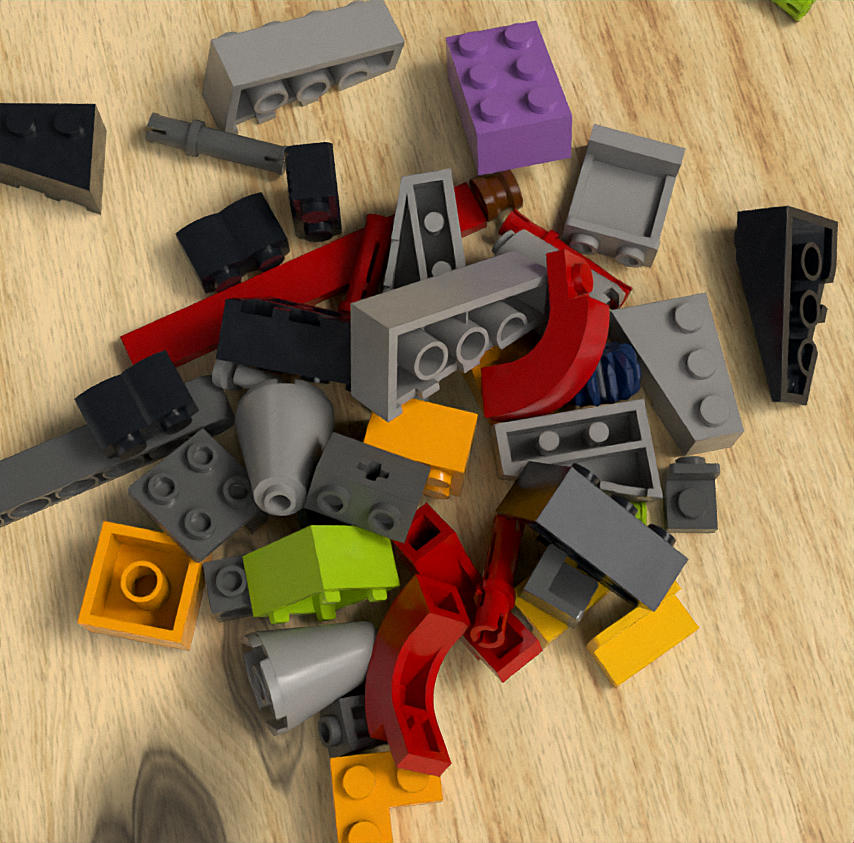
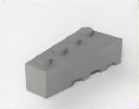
(297, 60)
(440, 325)

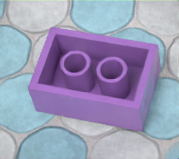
(508, 97)

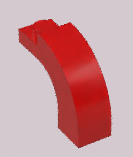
(564, 355)
(437, 553)
(404, 669)

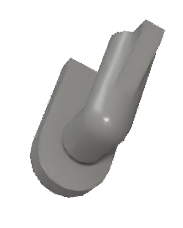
(238, 376)

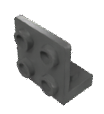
(198, 496)

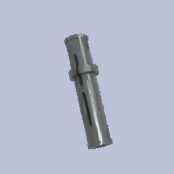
(219, 144)

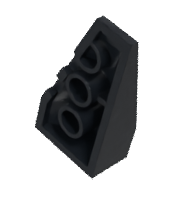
(783, 269)

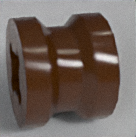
(496, 193)

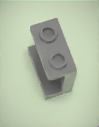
(622, 196)

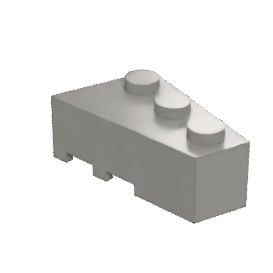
(424, 230)
(682, 370)
(604, 439)

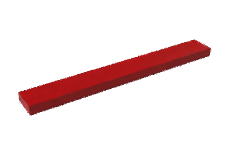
(304, 280)

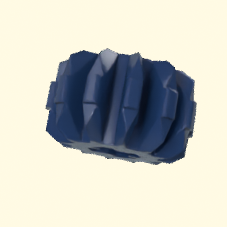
(614, 378)

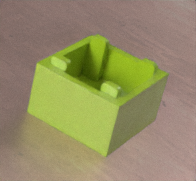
(319, 572)

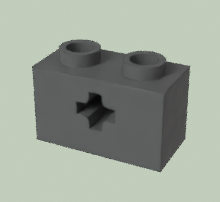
(367, 487)

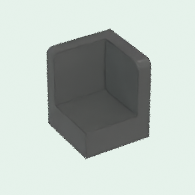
(559, 588)

